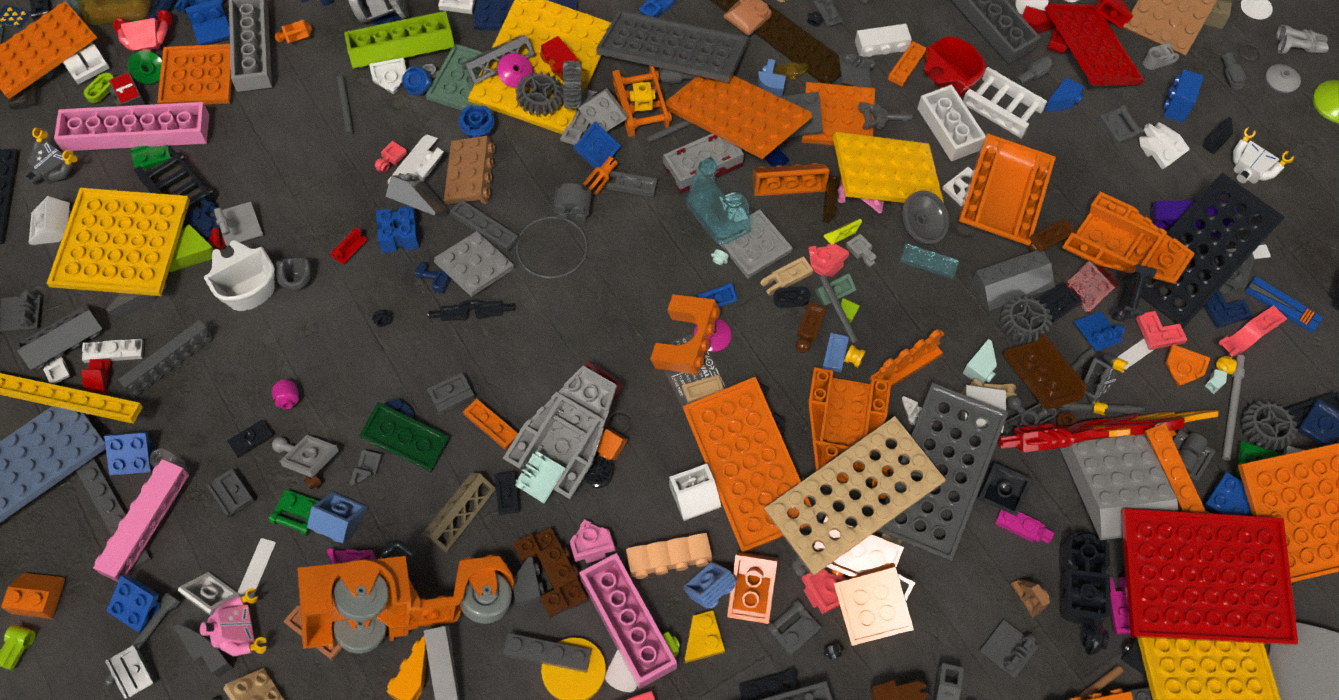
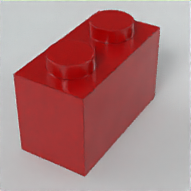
(555, 54)

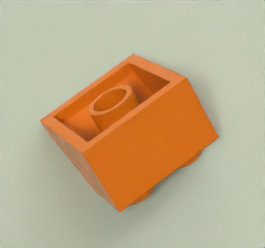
(33, 595)

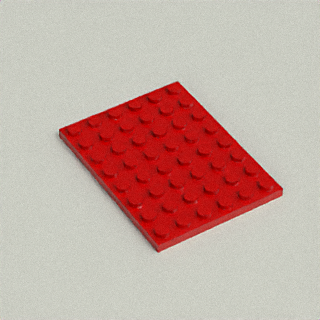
(1208, 577)

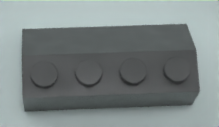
(810, 102)
(1019, 276)
(58, 337)

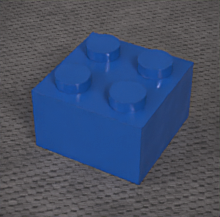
(1182, 95)

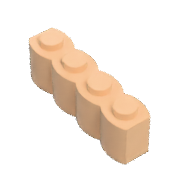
(668, 555)

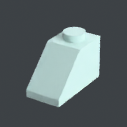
(982, 364)

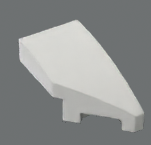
(912, 410)

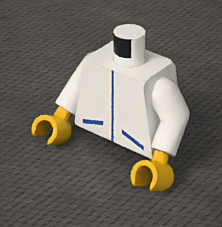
(1254, 162)

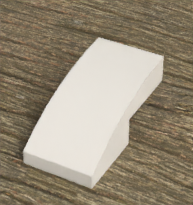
(56, 370)

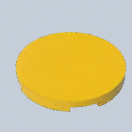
(572, 684)

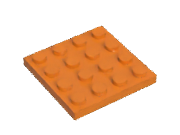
(195, 74)
(840, 110)

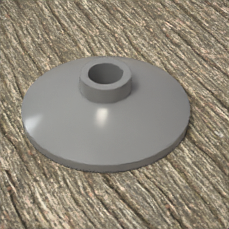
(1283, 78)

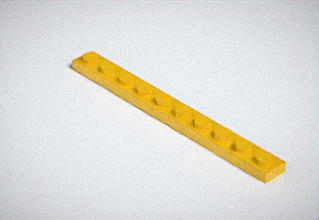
(69, 398)

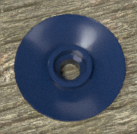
(386, 19)

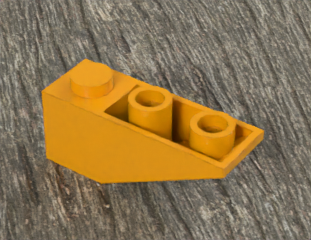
(411, 678)

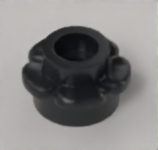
(814, 19)
(381, 318)
(833, 651)

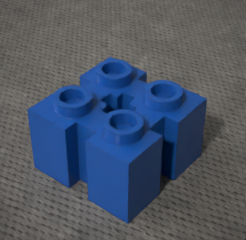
(397, 229)

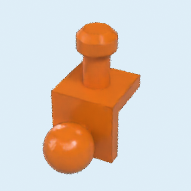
(294, 32)

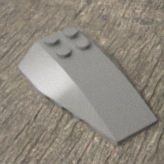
(567, 428)

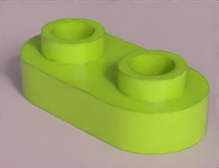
(98, 88)

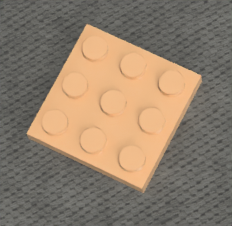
(873, 606)

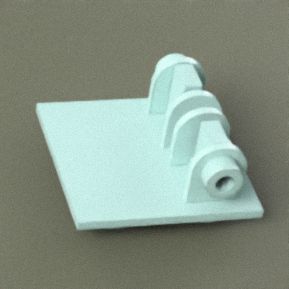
(540, 476)

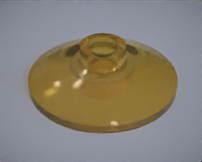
(791, 70)

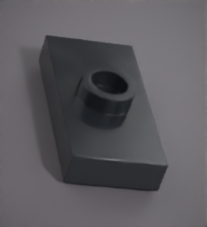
(250, 438)

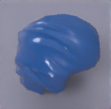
(416, 80)

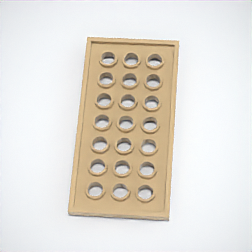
(866, 525)

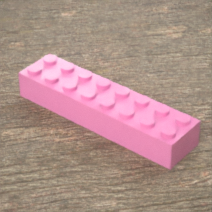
(132, 126)

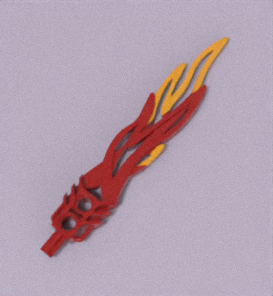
(1050, 436)

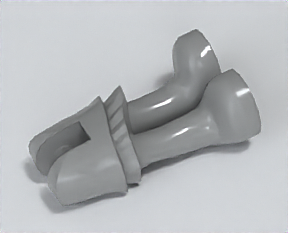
(1306, 39)

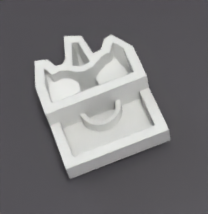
(1162, 144)

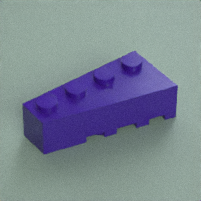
(1167, 213)

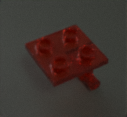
(1091, 285)

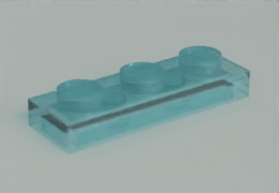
(929, 261)

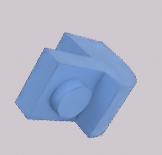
(771, 82)

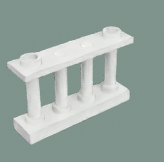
(997, 114)

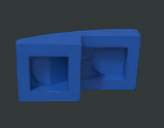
(656, 7)

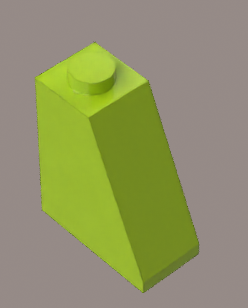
(190, 249)

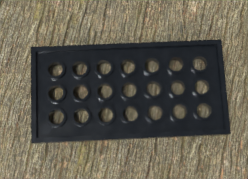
(1201, 237)

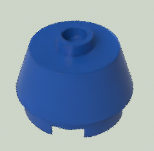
(476, 121)

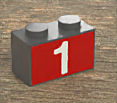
(125, 90)

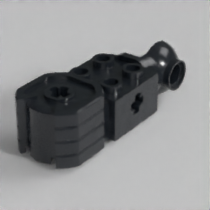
(1086, 587)

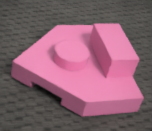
(591, 542)

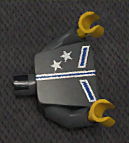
(48, 161)
(1101, 379)

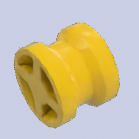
(855, 356)

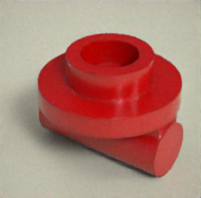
(216, 239)

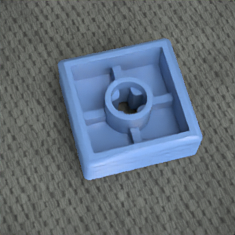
(710, 585)

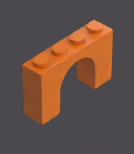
(688, 356)

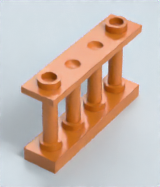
(624, 95)

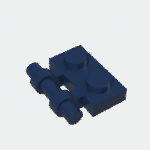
(201, 221)

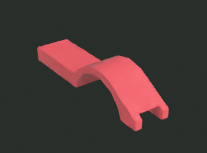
(1253, 331)

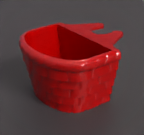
(954, 63)

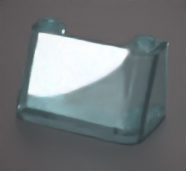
(719, 215)

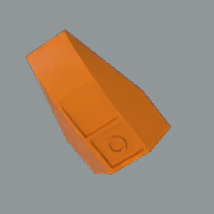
(844, 414)

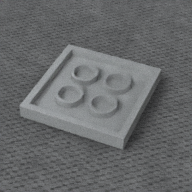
(759, 247)
(474, 263)

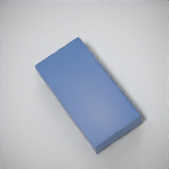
(835, 352)

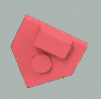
(827, 259)
(821, 590)

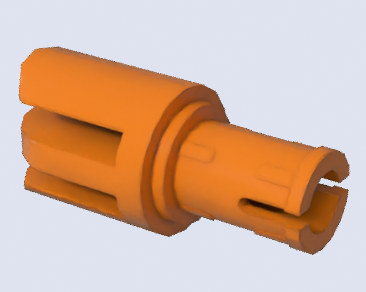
(602, 174)

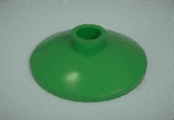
(145, 59)

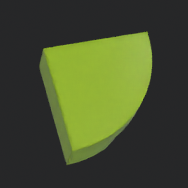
(850, 309)

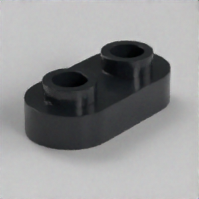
(791, 297)

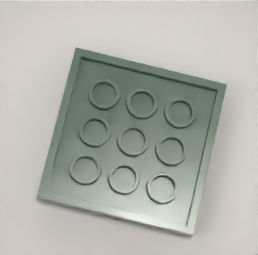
(453, 83)

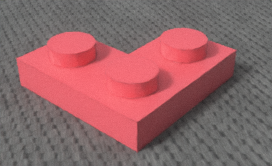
(1159, 336)

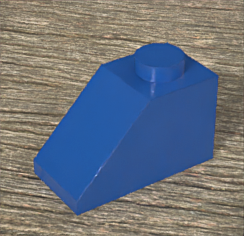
(1065, 96)

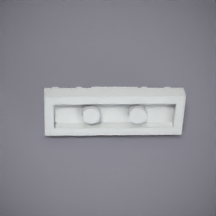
(113, 350)

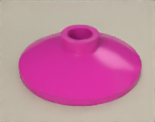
(506, 72)
(721, 338)

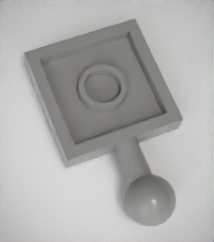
(306, 456)

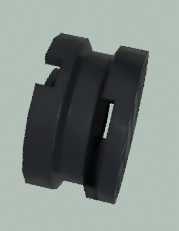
(599, 473)

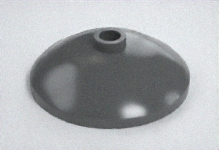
(925, 217)

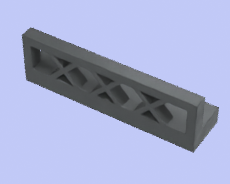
(492, 53)

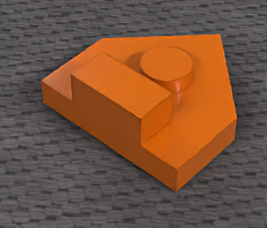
(1185, 365)

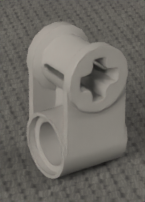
(1160, 56)

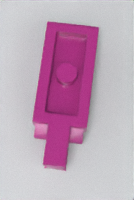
(1024, 527)

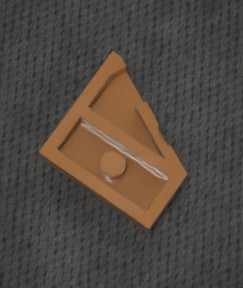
(1031, 595)

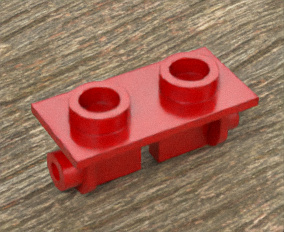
(348, 246)

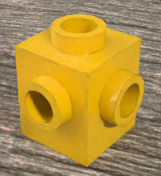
(642, 96)

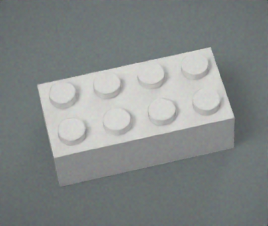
(951, 122)

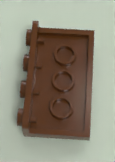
(1046, 373)

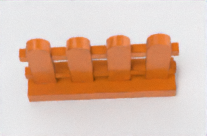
(911, 360)

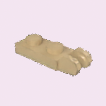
(788, 275)

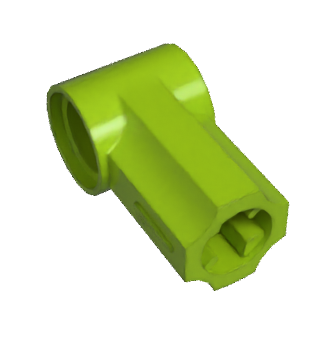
(16, 640)

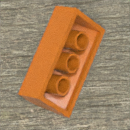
(790, 179)

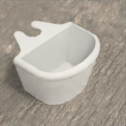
(243, 278)

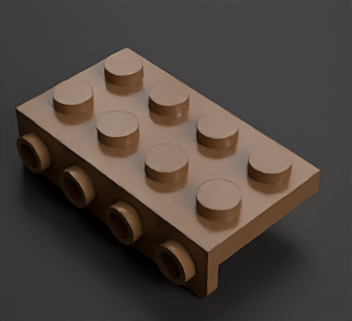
(469, 170)

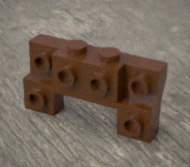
(561, 574)

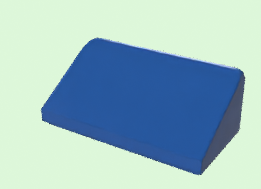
(722, 294)

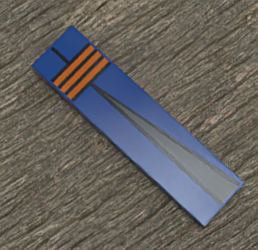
(1286, 305)

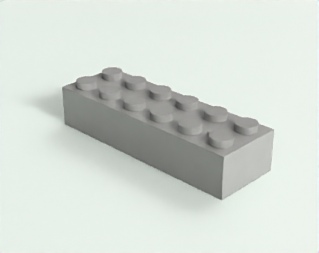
(250, 44)

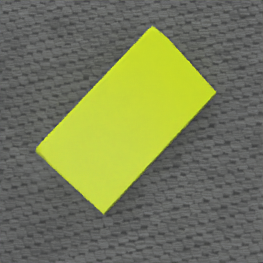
(843, 232)

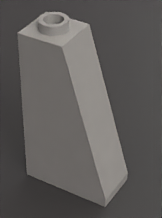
(441, 663)

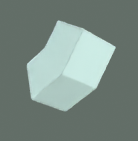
(1216, 381)

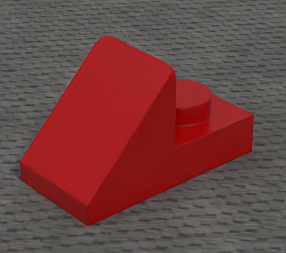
(1057, 42)
(97, 376)

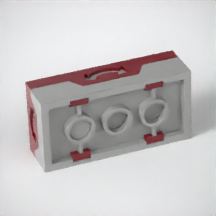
(685, 160)

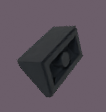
(1219, 136)

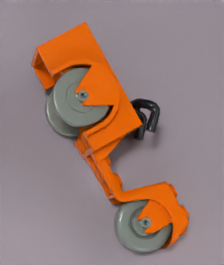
(378, 593)

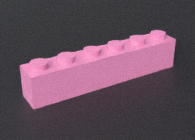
(141, 520)

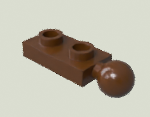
(810, 326)

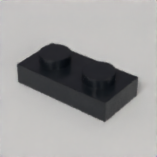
(506, 493)

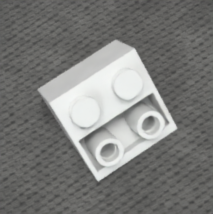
(695, 492)

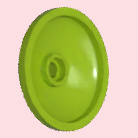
(1327, 100)

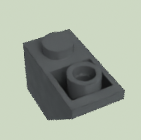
(526, 586)

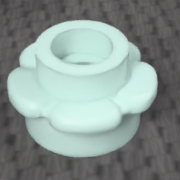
(719, 257)

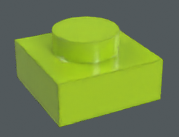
(672, 643)

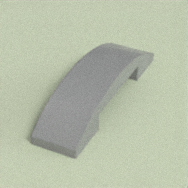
(579, 123)

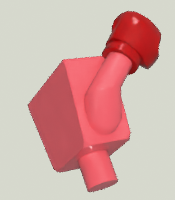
(143, 34)

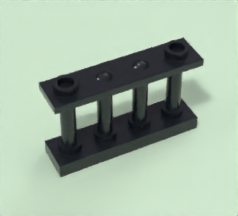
(147, 177)
(1133, 280)

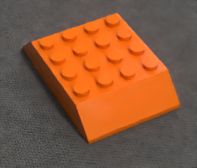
(1007, 189)

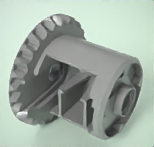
(378, 9)

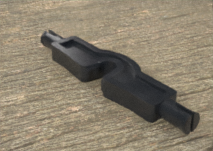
(460, 311)

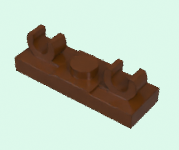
(1051, 236)

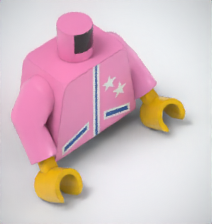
(232, 627)

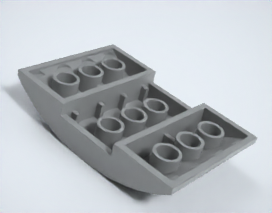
(1308, 668)

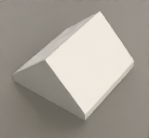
(207, 592)

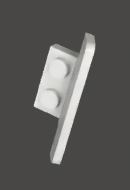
(420, 159)

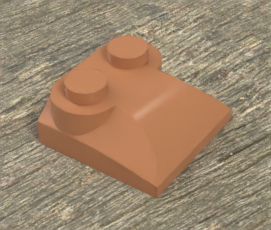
(748, 15)

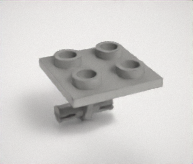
(238, 223)

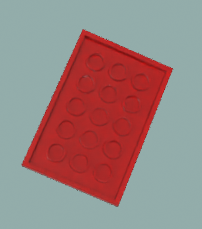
(1094, 44)

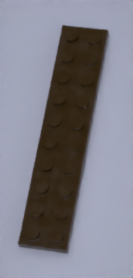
(795, 44)

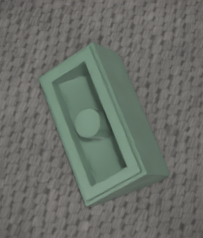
(841, 286)

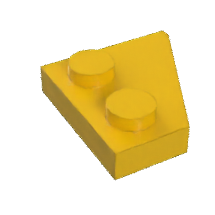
(703, 638)

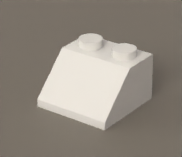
(49, 221)
(990, 396)

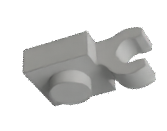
(861, 248)

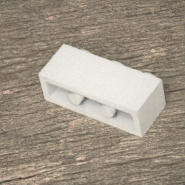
(883, 40)

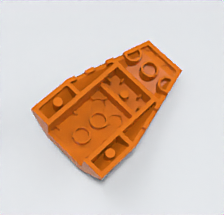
(1121, 237)

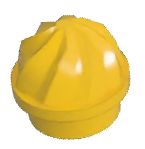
(1226, 364)

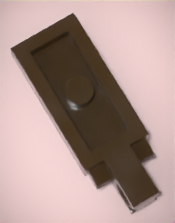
(830, 197)

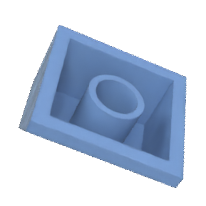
(336, 517)

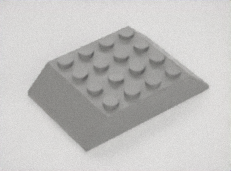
(1118, 476)

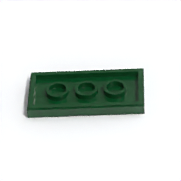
(404, 437)

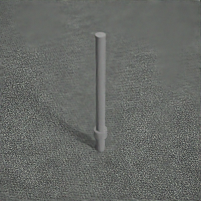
(1238, 375)

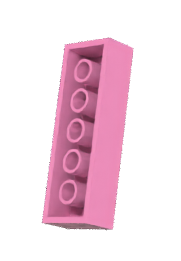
(628, 621)

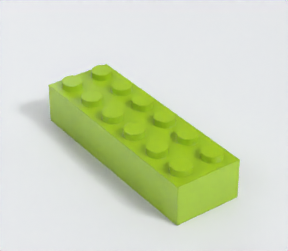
(399, 39)

